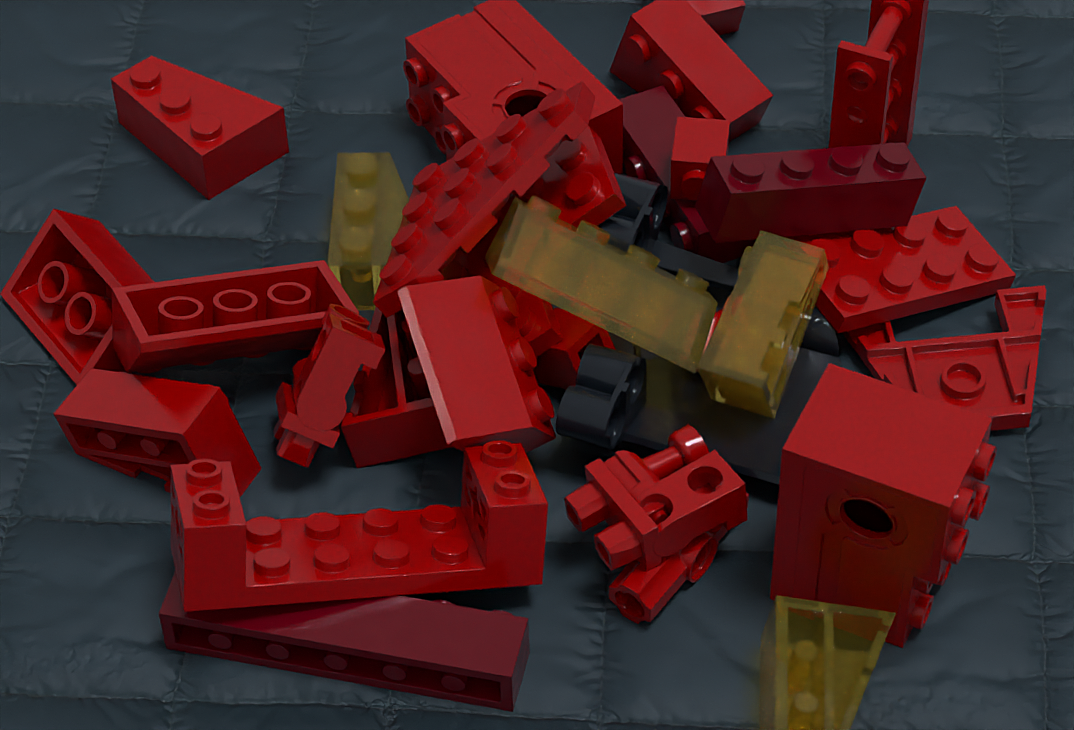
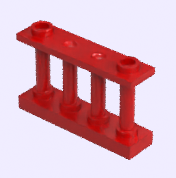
(880, 80)

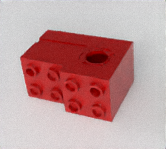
(493, 65)
(877, 497)

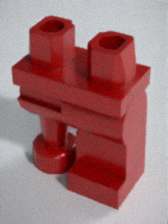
(317, 401)
(653, 505)

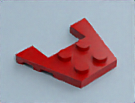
(975, 372)

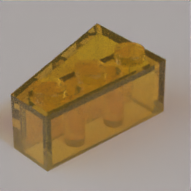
(364, 222)
(763, 323)
(817, 663)

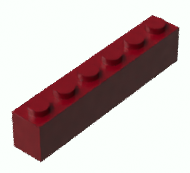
(367, 641)

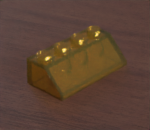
(602, 282)

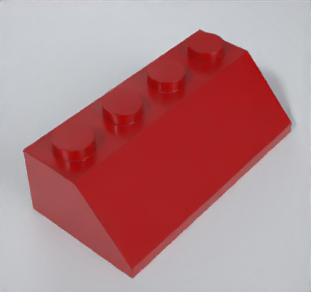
(222, 315)

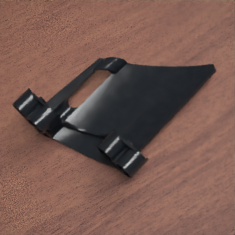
(646, 397)

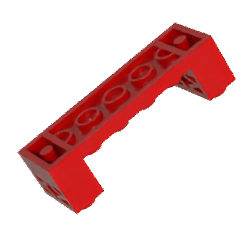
(266, 561)

